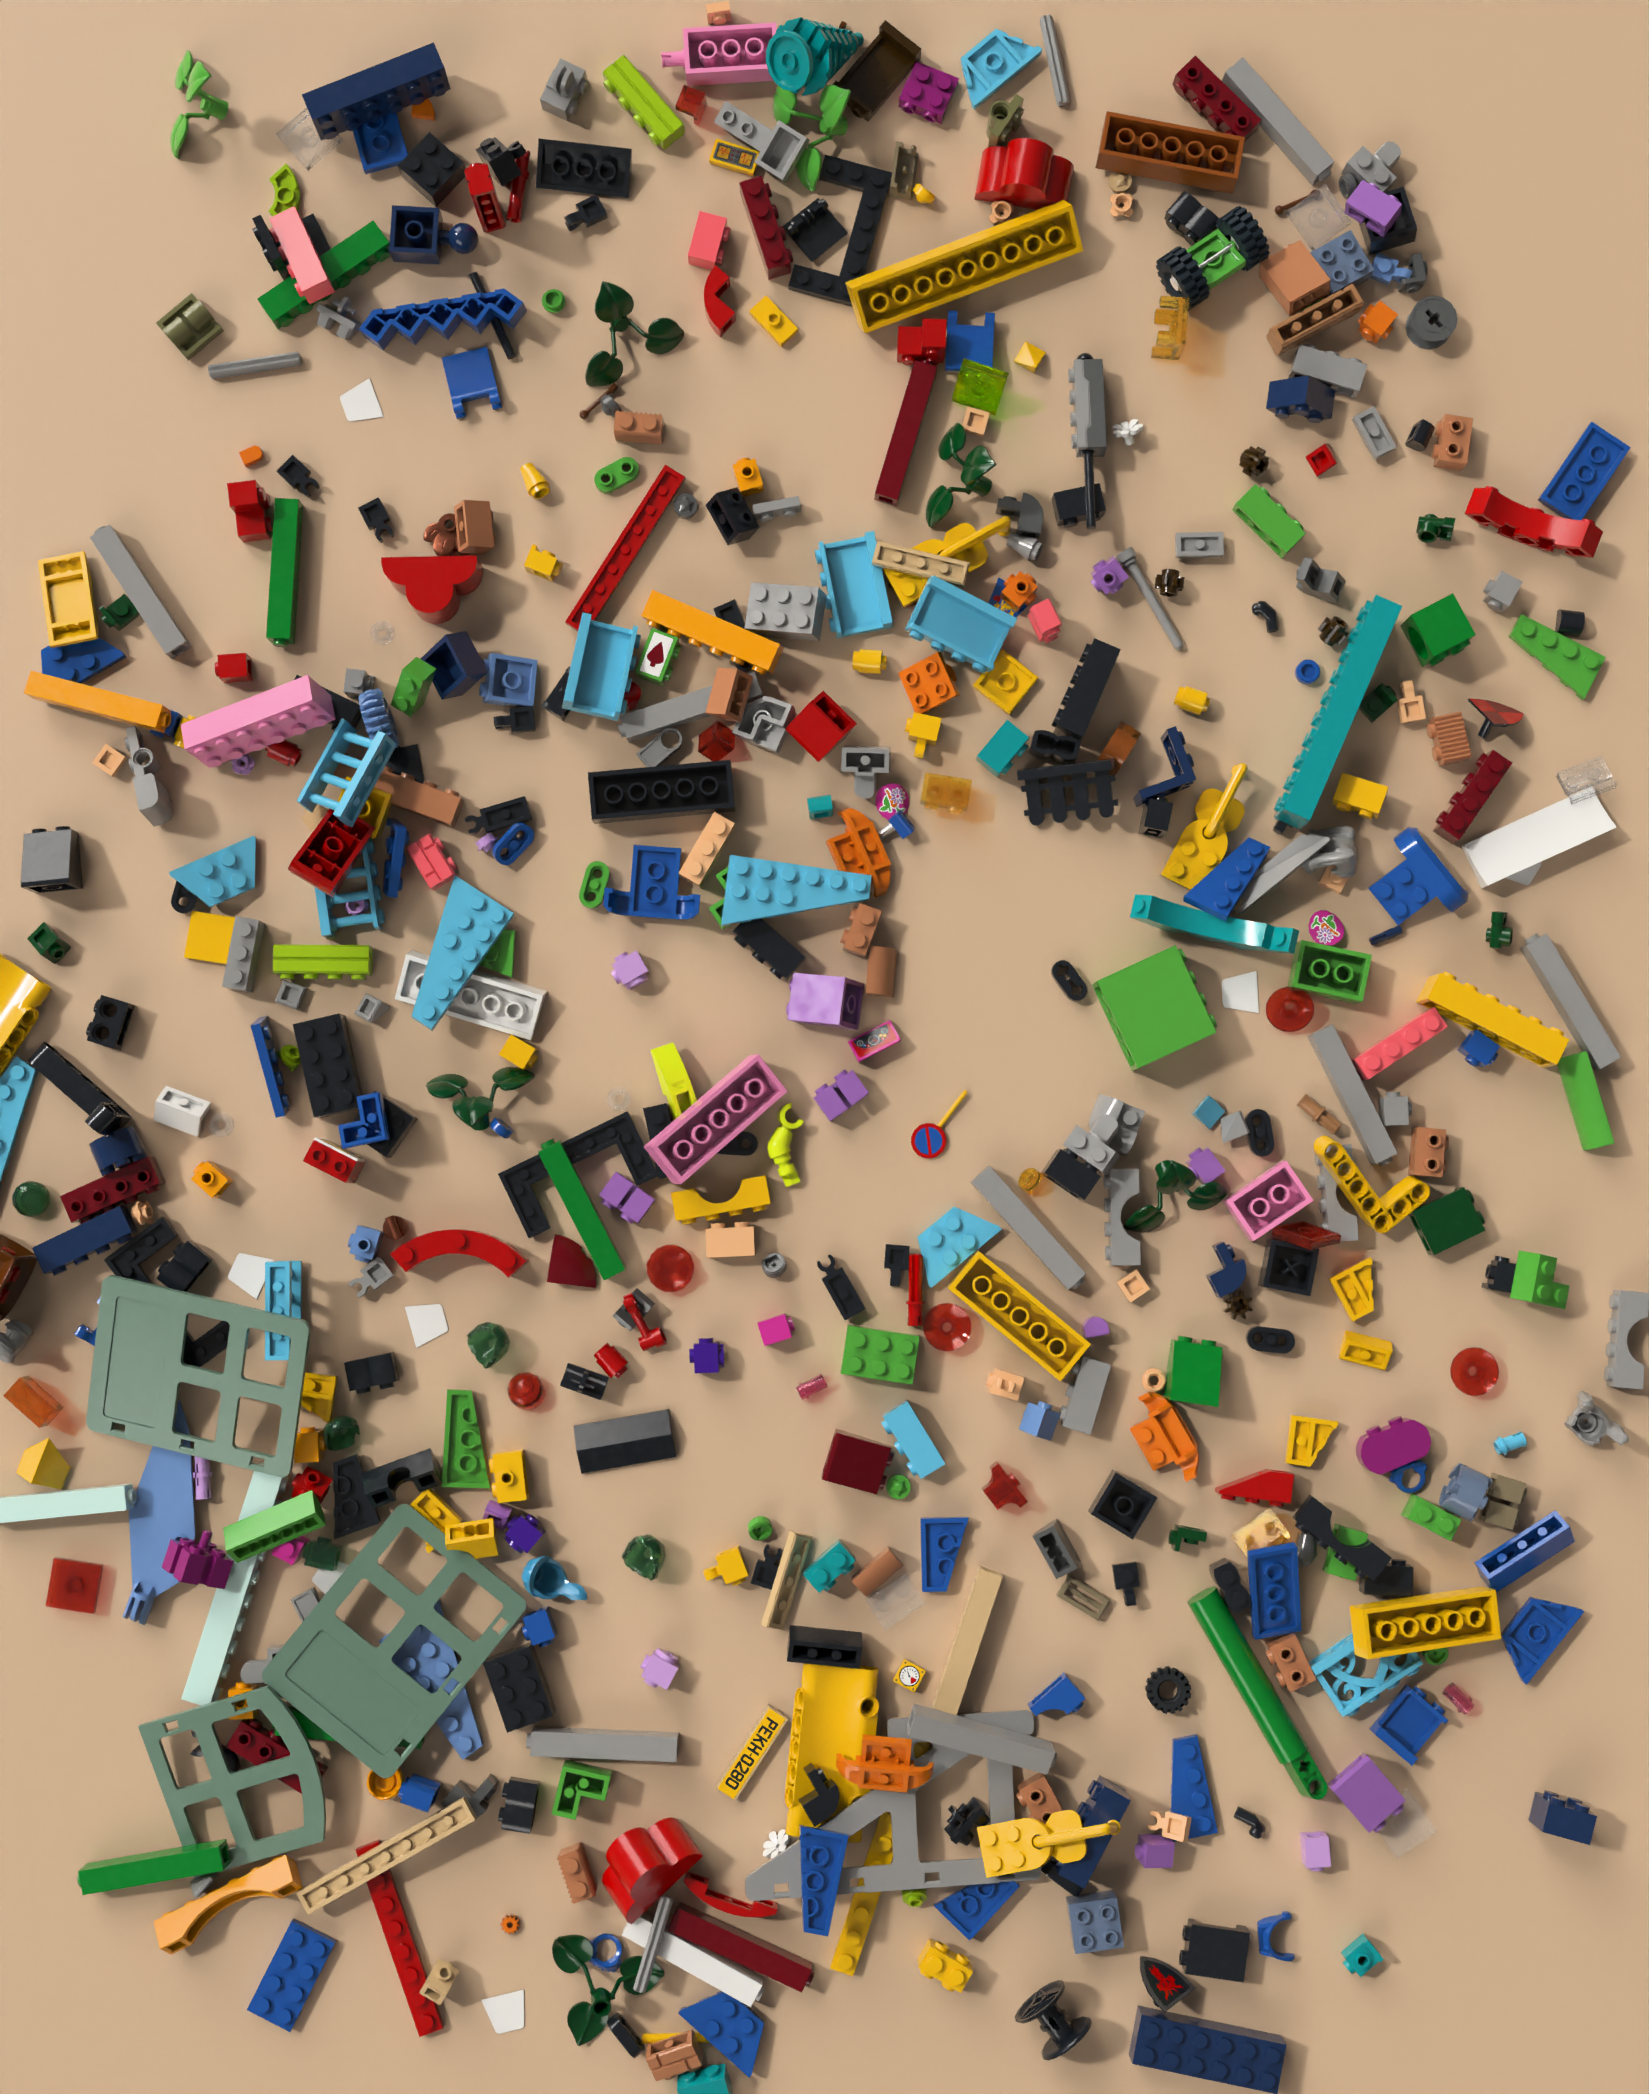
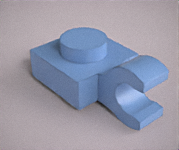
(1386, 269)

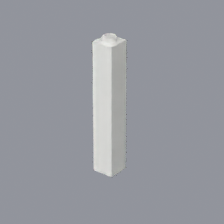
(700, 1962)

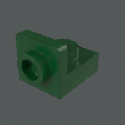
(119, 613)
(1378, 702)
(48, 943)
(1190, 1535)

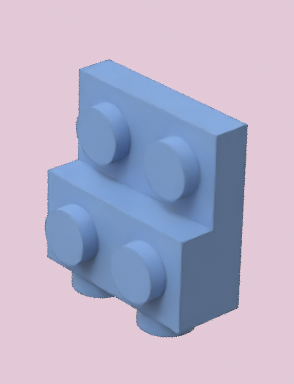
(509, 680)

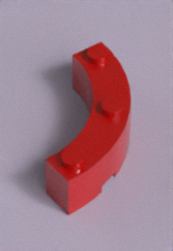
(1532, 525)
(460, 1241)

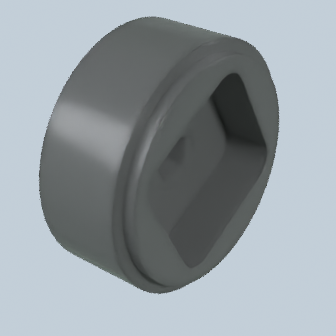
(1347, 185)
(609, 406)
(685, 506)
(774, 1265)

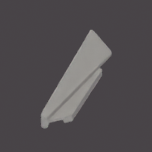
(1280, 868)

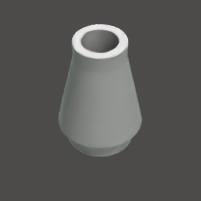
(1026, 546)

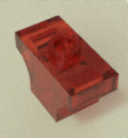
(1003, 1488)

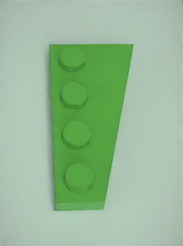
(1567, 659)
(463, 1451)

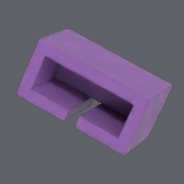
(1371, 203)
(840, 1095)
(627, 1198)

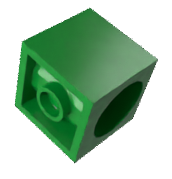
(1438, 631)

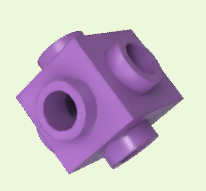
(1111, 567)

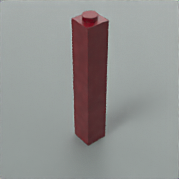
(906, 432)
(741, 1947)

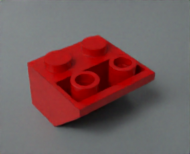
(821, 726)

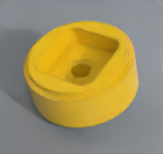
(923, 195)

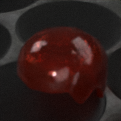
(526, 1391)

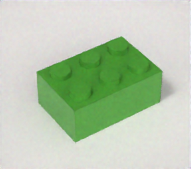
(1329, 971)
(880, 1354)

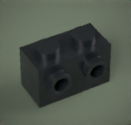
(732, 516)

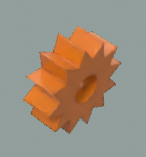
(513, 1920)

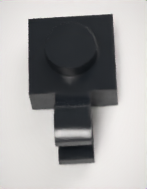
(588, 211)
(520, 720)
(896, 1259)
(1126, 1578)

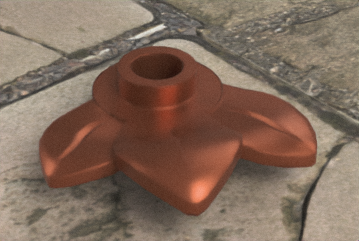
(444, 539)

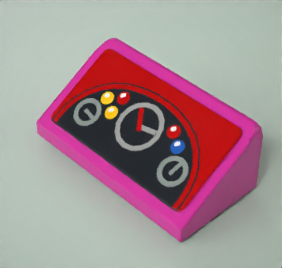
(874, 1041)

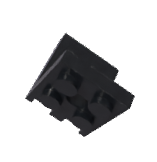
(270, 247)

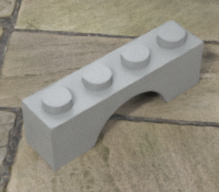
(1334, 1216)
(1122, 1247)
(1622, 1368)

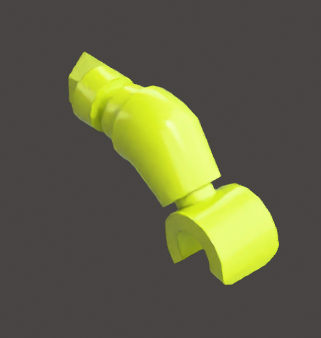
(779, 1147)

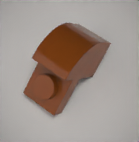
(1120, 745)

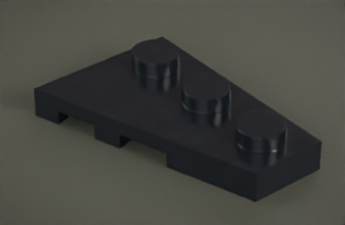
(352, 1507)

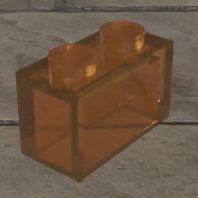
(33, 1401)

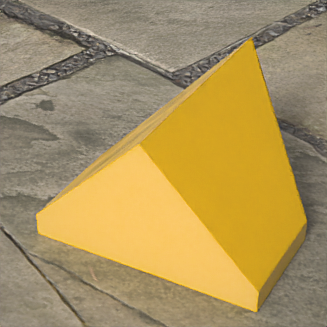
(44, 1465)

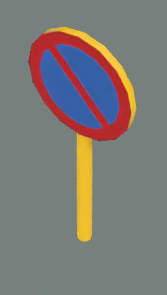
(929, 1139)

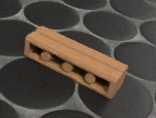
(1314, 320)

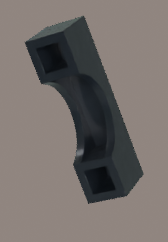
(1366, 1557)

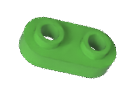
(617, 476)
(594, 885)

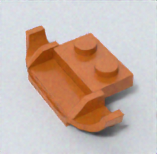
(861, 850)
(1166, 1436)
(884, 1765)

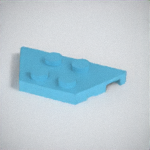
(994, 64)
(220, 873)
(952, 1241)

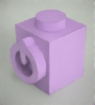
(629, 970)
(659, 1668)

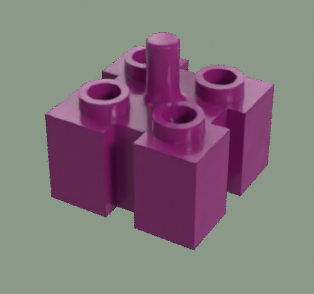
(198, 1562)

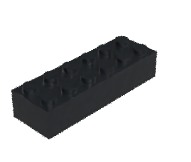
(661, 791)

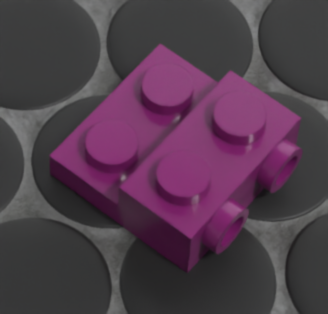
(928, 93)

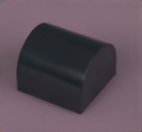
(1420, 435)
(1570, 622)

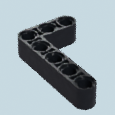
(103, 1111)

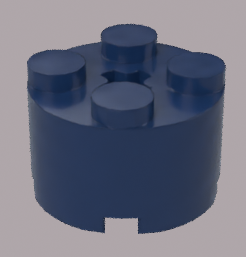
(117, 1150)

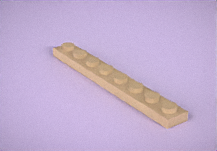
(386, 1855)

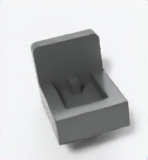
(1417, 277)
(624, 1317)

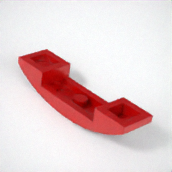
(699, 1884)

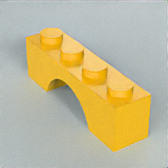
(690, 1204)

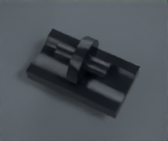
(584, 1381)
(964, 1819)

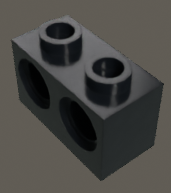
(116, 1024)

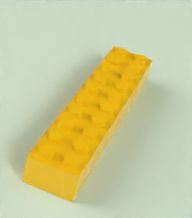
(964, 266)

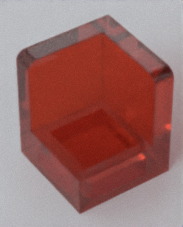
(692, 103)
(716, 741)

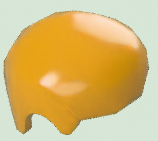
(384, 1788)

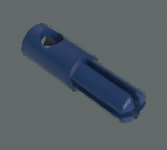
(1385, 935)

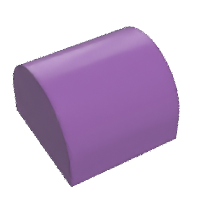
(1094, 1327)
(499, 1512)

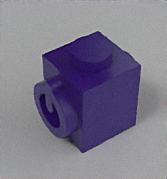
(707, 1356)
(523, 1532)

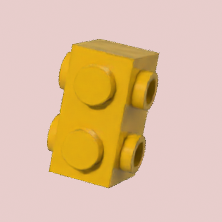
(945, 1965)

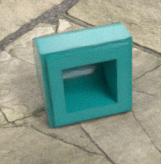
(820, 807)

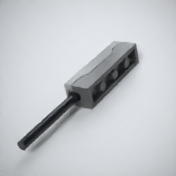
(1088, 421)

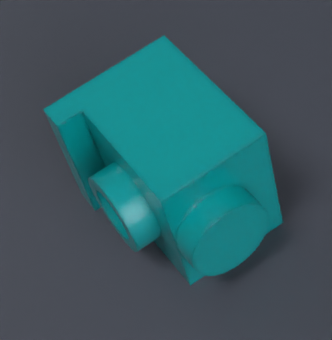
(1359, 1948)

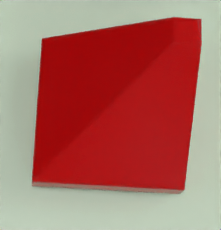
(1322, 459)

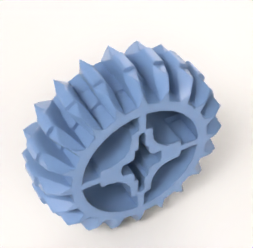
(377, 714)

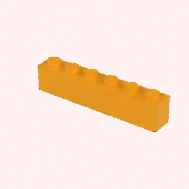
(713, 632)

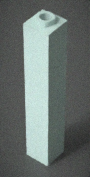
(67, 1503)

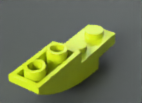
(673, 1079)

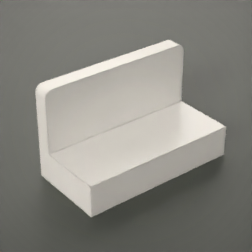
(180, 1110)

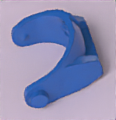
(1264, 1930)

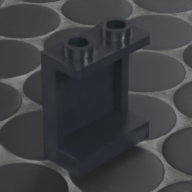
(1214, 1951)

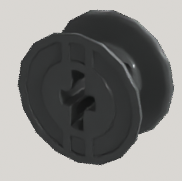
(1431, 309)

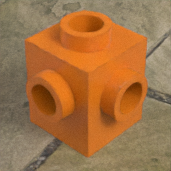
(1015, 597)

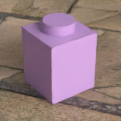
(1315, 1850)

